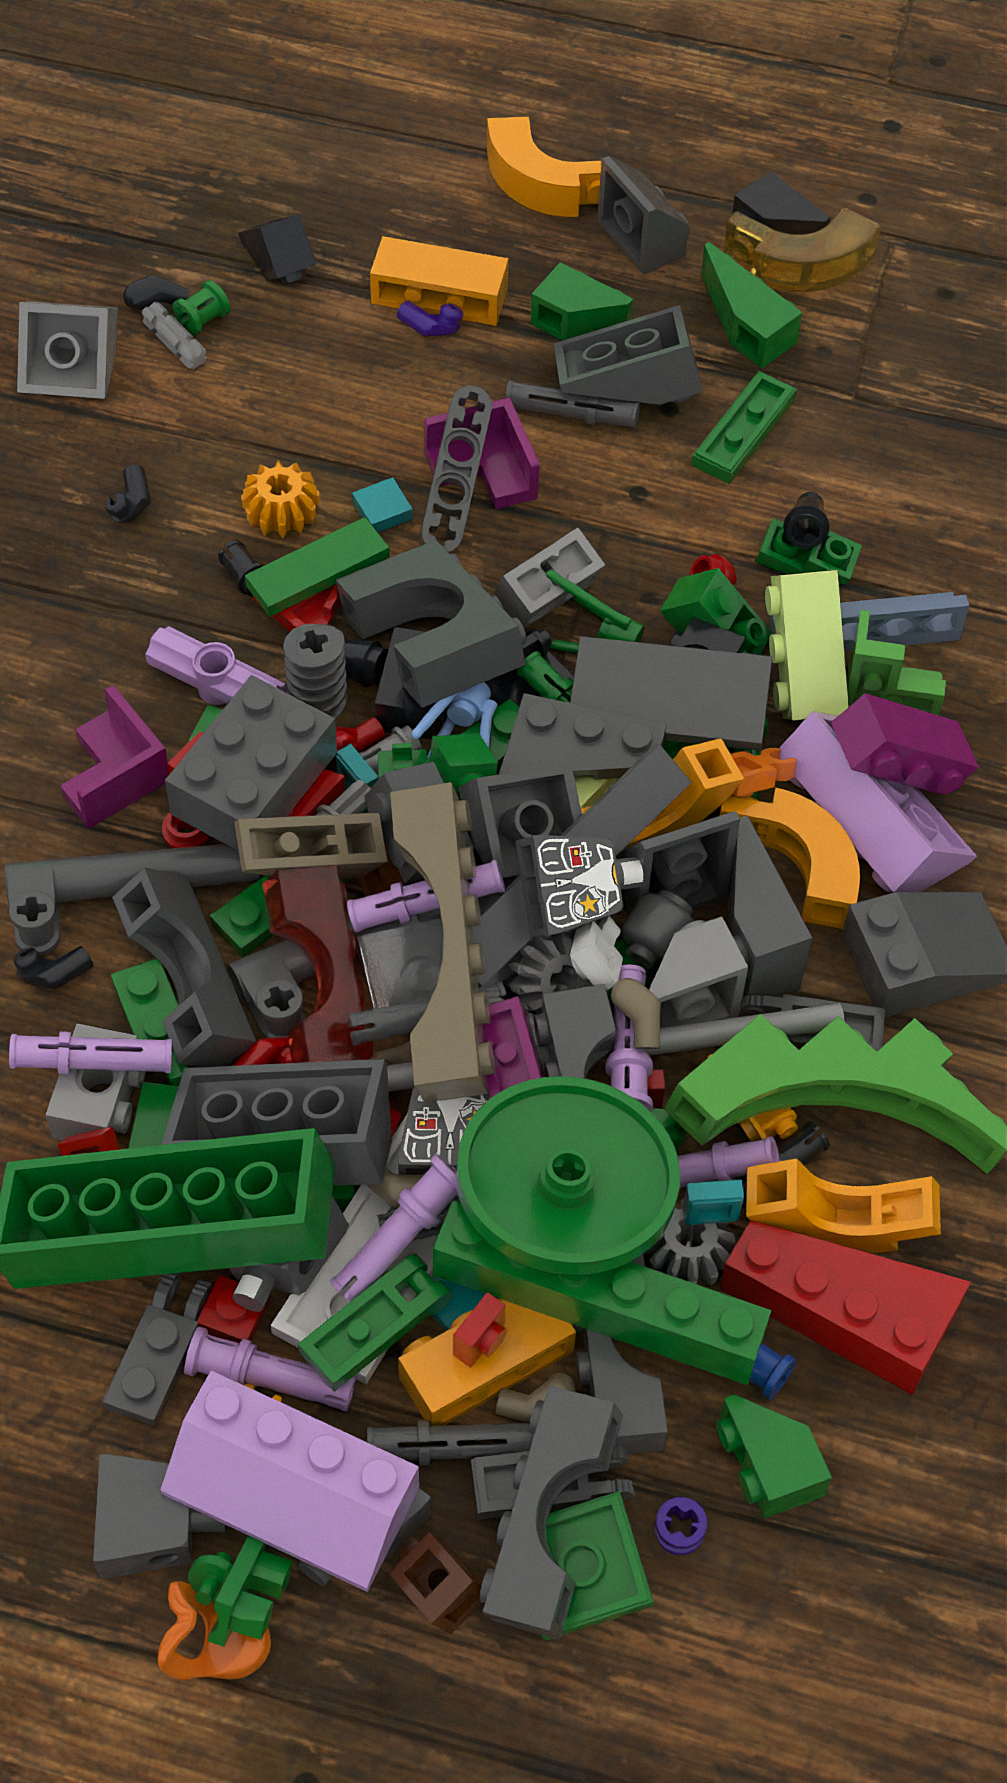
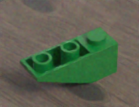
(751, 313)

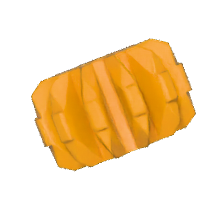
(280, 499)

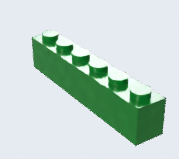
(621, 1303)

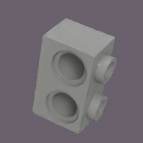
(531, 595)

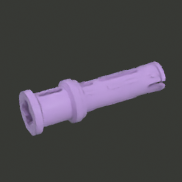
(627, 1064)
(417, 1209)
(248, 1365)

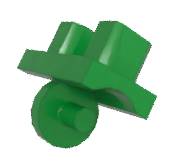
(232, 1586)

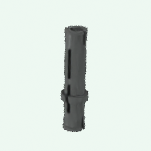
(624, 412)
(400, 1018)
(516, 1438)

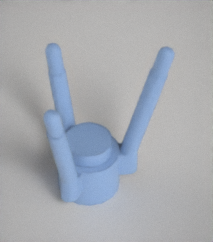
(462, 710)

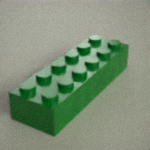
(166, 1209)

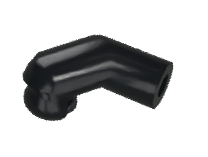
(153, 289)
(135, 498)
(48, 972)

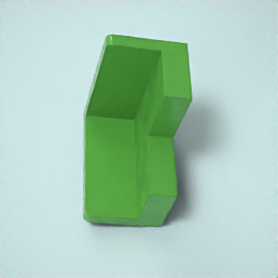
(878, 671)

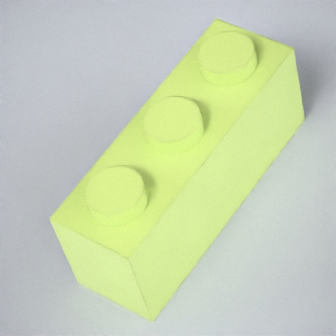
(807, 644)

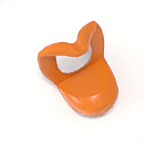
(234, 1661)

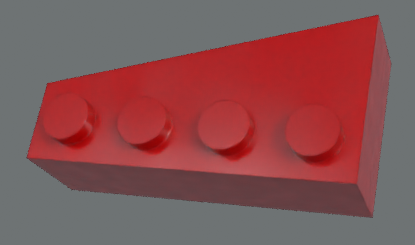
(846, 1299)

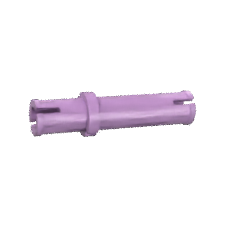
(417, 898)
(89, 1053)

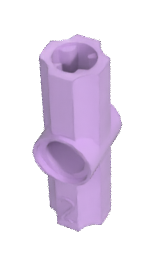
(203, 666)

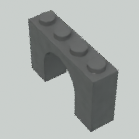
(432, 583)

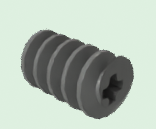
(317, 667)

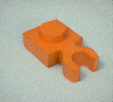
(762, 770)

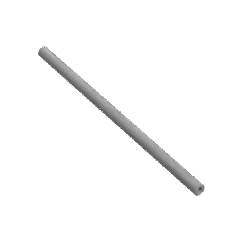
(687, 1036)

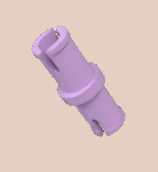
(726, 1161)

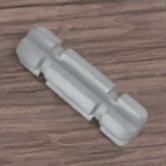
(174, 335)

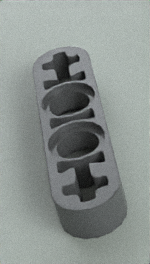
(456, 472)

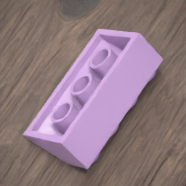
(884, 819)
(290, 1480)

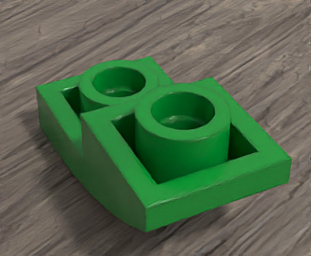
(832, 554)

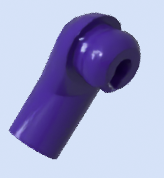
(431, 324)

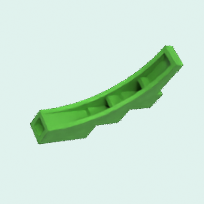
(838, 1067)

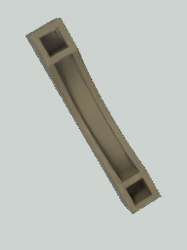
(448, 1039)

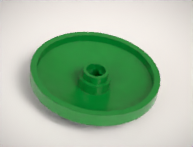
(567, 1175)

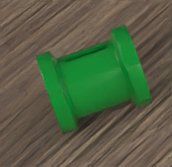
(193, 319)

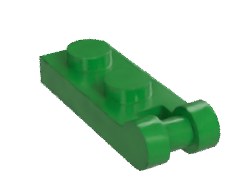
(373, 1322)

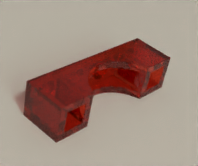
(309, 911)

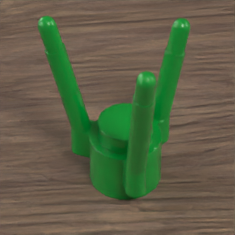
(614, 627)

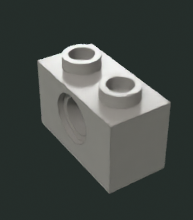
(78, 1110)

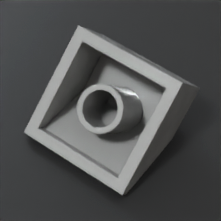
(66, 349)
(700, 975)

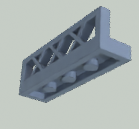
(905, 619)

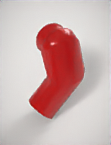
(359, 736)
(266, 1051)

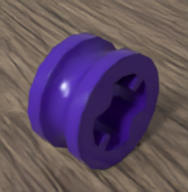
(683, 1509)

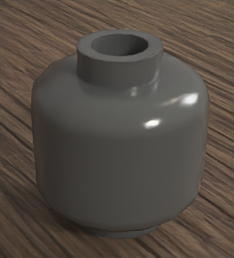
(653, 925)

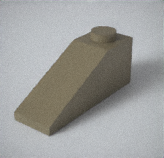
(341, 840)

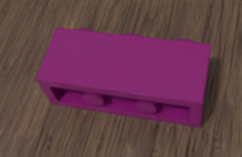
(904, 745)

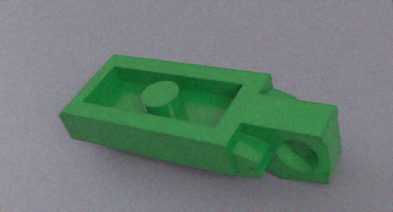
(146, 1003)

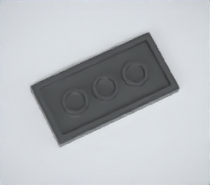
(689, 689)

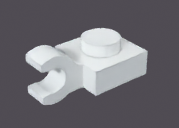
(595, 954)

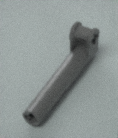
(40, 885)
(269, 985)

